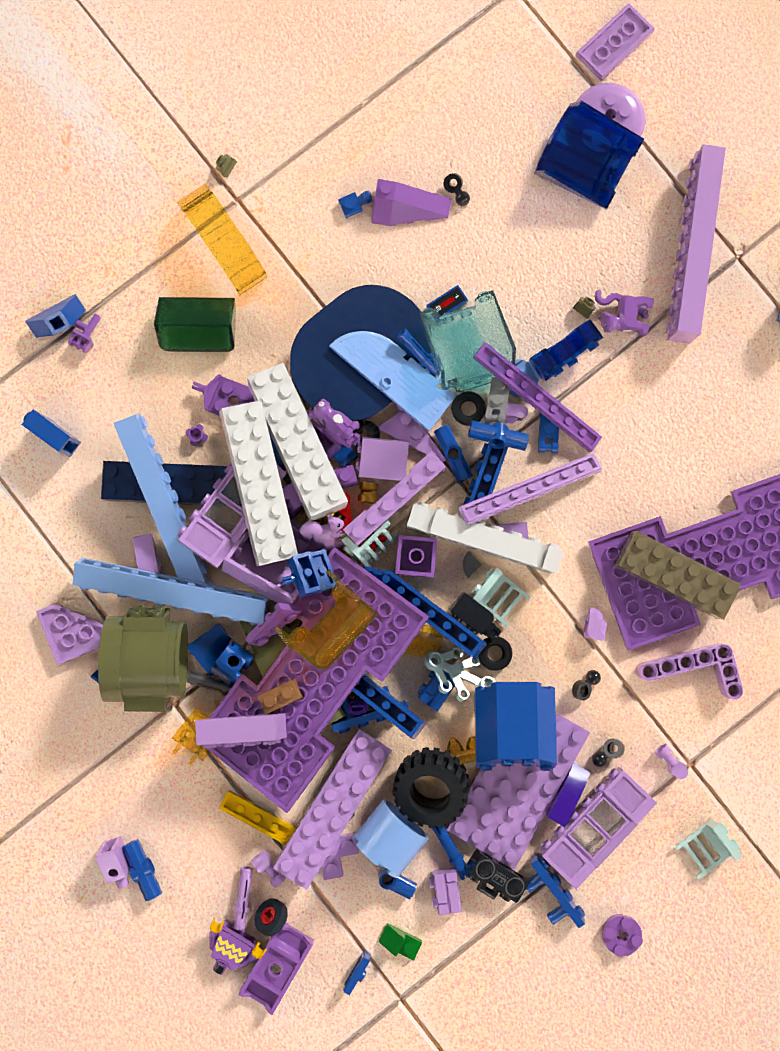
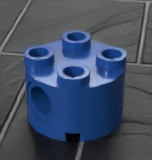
(236, 653)

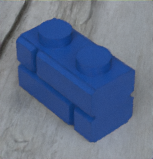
(430, 693)

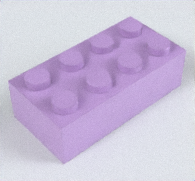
(239, 729)

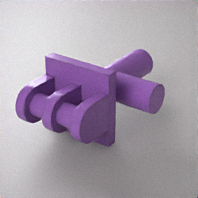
(84, 341)

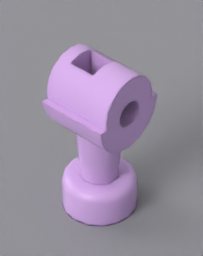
(675, 767)
(262, 863)

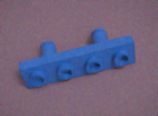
(360, 720)
(553, 882)

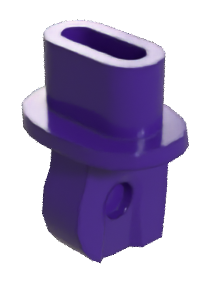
(357, 706)

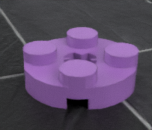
(630, 943)

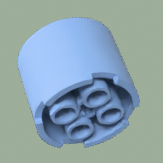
(390, 839)

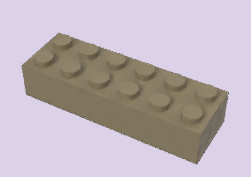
(677, 575)

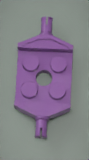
(220, 391)

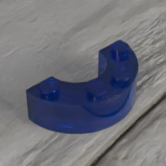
(552, 360)

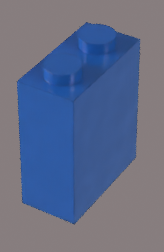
(50, 433)

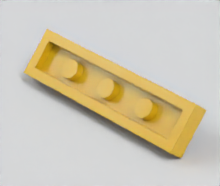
(257, 817)

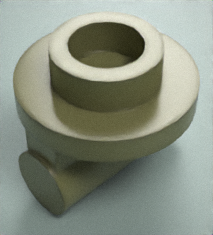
(225, 164)
(585, 306)

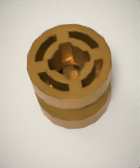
(367, 497)

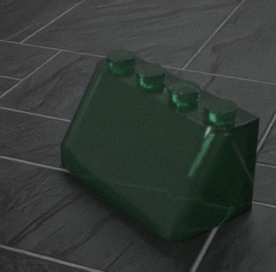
(195, 324)

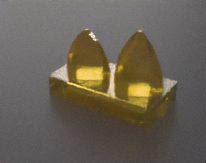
(457, 750)

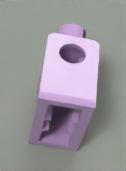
(113, 862)

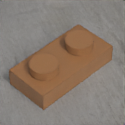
(280, 696)

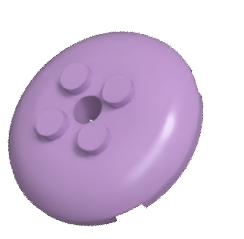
(619, 102)

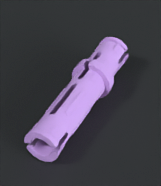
(241, 906)

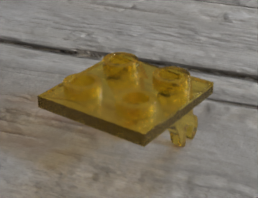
(186, 737)

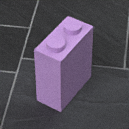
(382, 458)

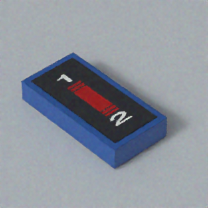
(449, 301)

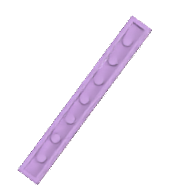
(529, 489)

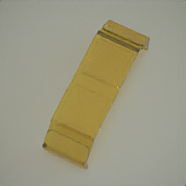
(223, 238)

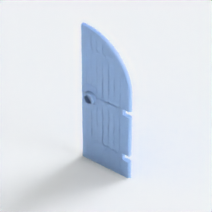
(400, 380)

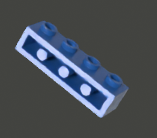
(488, 472)

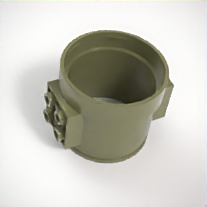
(143, 659)

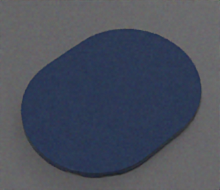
(325, 375)

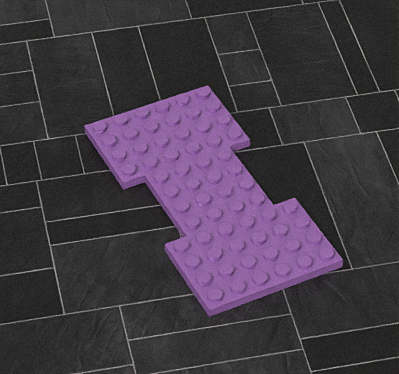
(735, 544)
(288, 767)

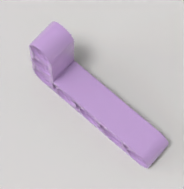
(693, 663)

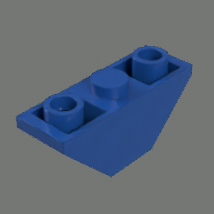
(56, 317)

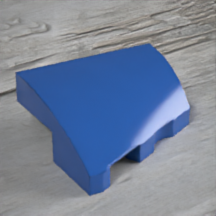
(210, 646)

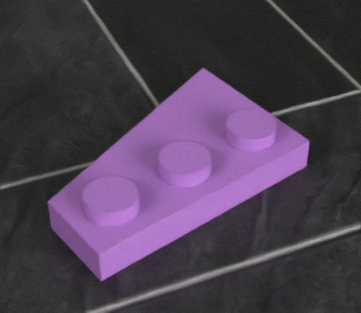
(282, 615)

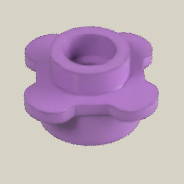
(201, 435)

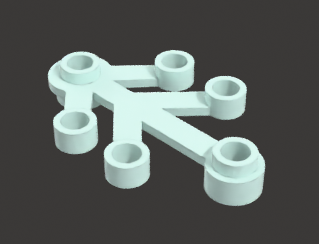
(455, 672)

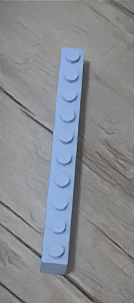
(159, 495)
(170, 591)

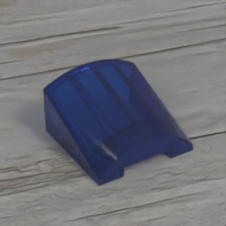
(588, 154)

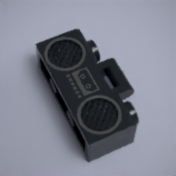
(504, 879)

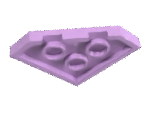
(69, 632)

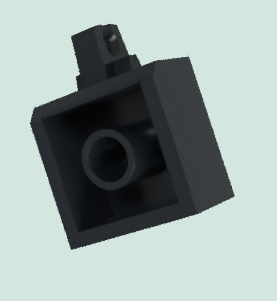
(474, 615)

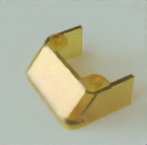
(334, 631)

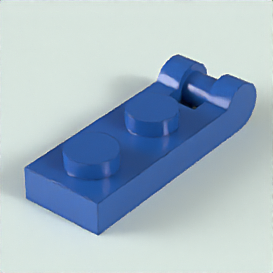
(548, 430)

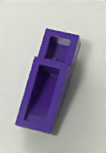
(568, 795)

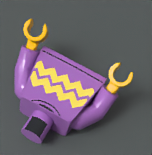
(232, 947)

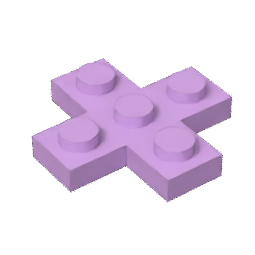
(343, 847)

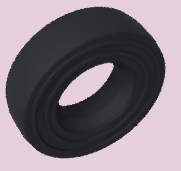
(471, 397)
(503, 661)

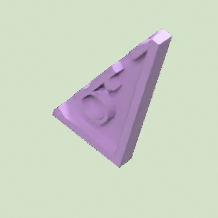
(405, 428)

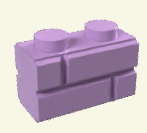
(446, 891)

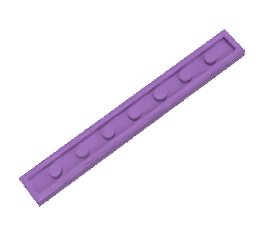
(537, 397)

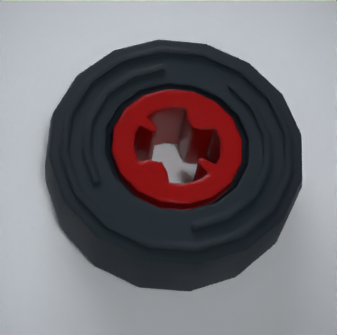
(279, 917)

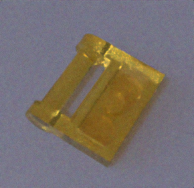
(421, 646)

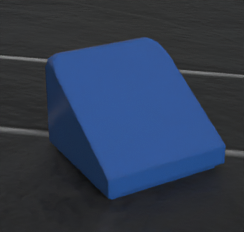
(345, 456)

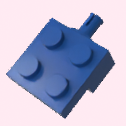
(310, 573)

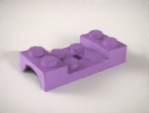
(289, 951)

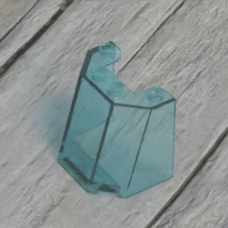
(459, 335)

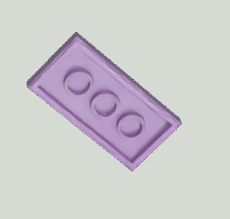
(614, 41)

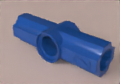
(498, 435)
(448, 442)
(142, 870)

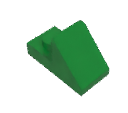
(400, 942)

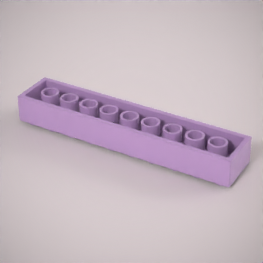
(696, 244)

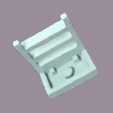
(365, 553)
(493, 581)
(717, 837)

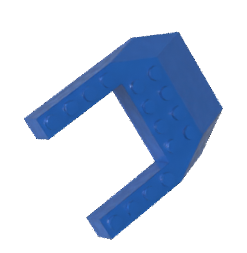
(439, 620)

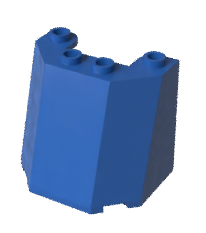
(515, 725)

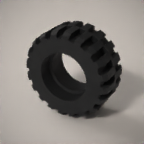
(424, 809)

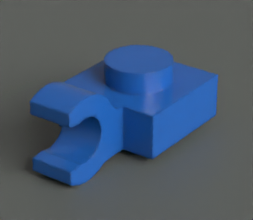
(352, 204)

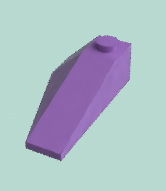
(402, 203)

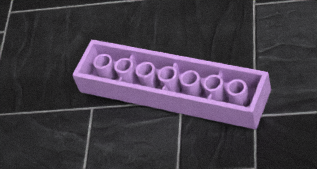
(332, 809)

